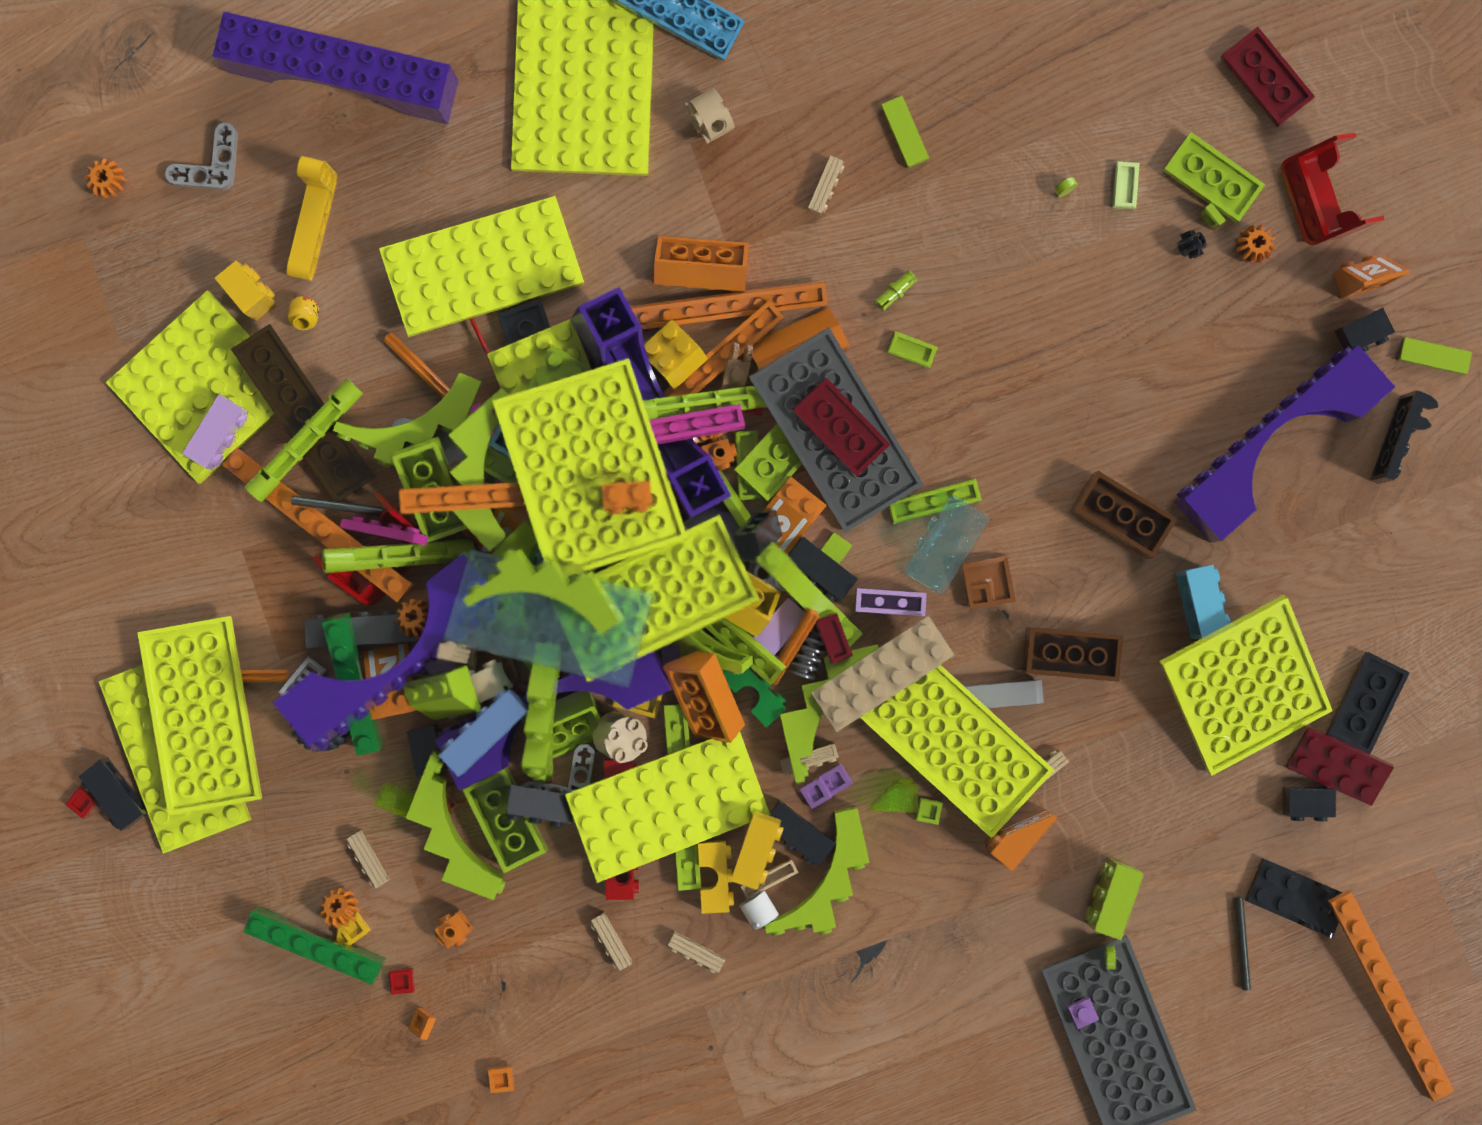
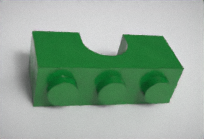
(769, 705)

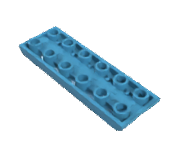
(693, 21)

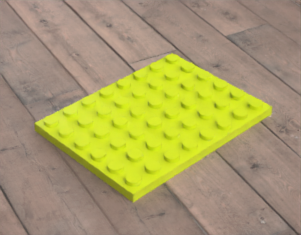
(582, 88)
(569, 444)

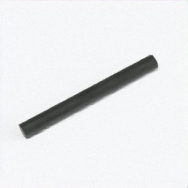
(337, 506)
(1242, 943)

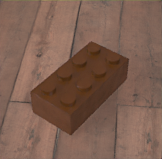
(1123, 515)
(1072, 654)

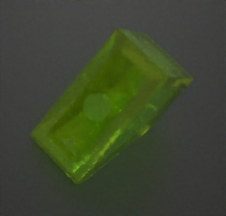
(898, 797)
(394, 799)

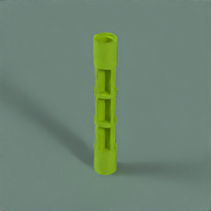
(664, 407)
(269, 477)
(394, 555)

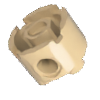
(710, 115)
(489, 681)
(620, 737)

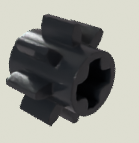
(1192, 244)

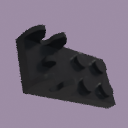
(1405, 421)
(1294, 897)

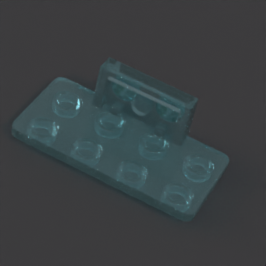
(946, 544)

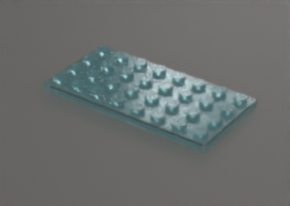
(546, 629)

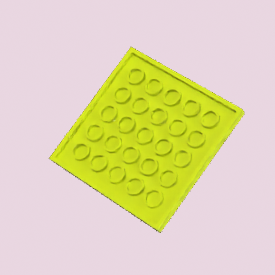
(183, 373)
(1246, 685)

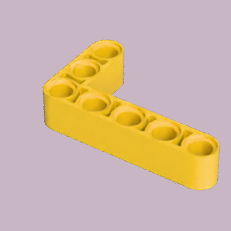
(313, 216)

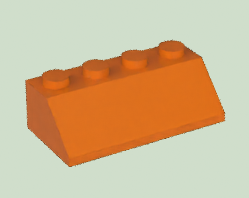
(701, 263)
(786, 339)
(705, 696)

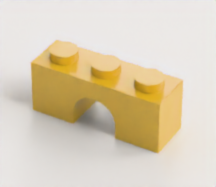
(716, 897)

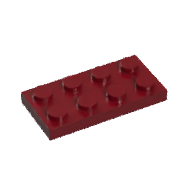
(1267, 76)
(841, 426)
(1339, 766)

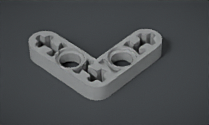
(217, 168)
(576, 758)

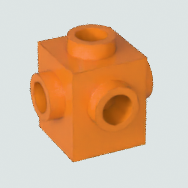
(718, 444)
(459, 924)

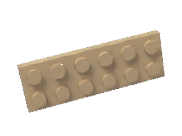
(882, 674)

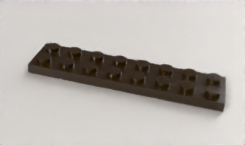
(295, 401)

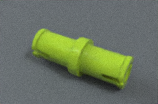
(895, 290)

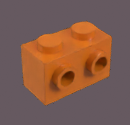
(627, 496)

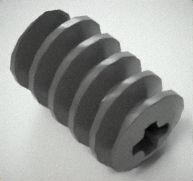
(808, 656)

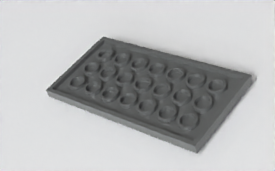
(849, 496)
(1125, 1051)

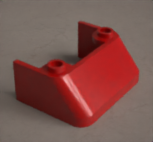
(1314, 195)
(356, 583)

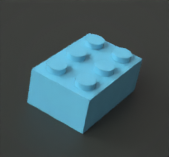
(1202, 600)

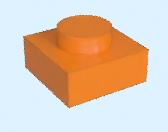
(421, 1023)
(501, 1079)

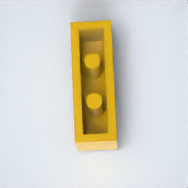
(757, 850)

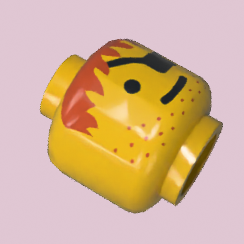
(303, 313)

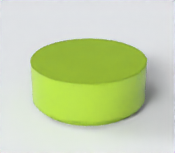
(1065, 187)
(1110, 958)

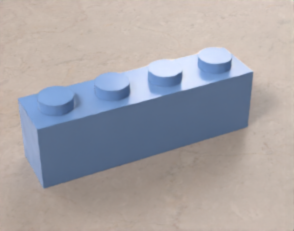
(484, 732)

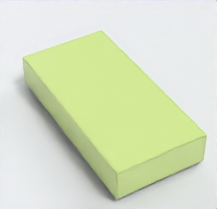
(1125, 185)

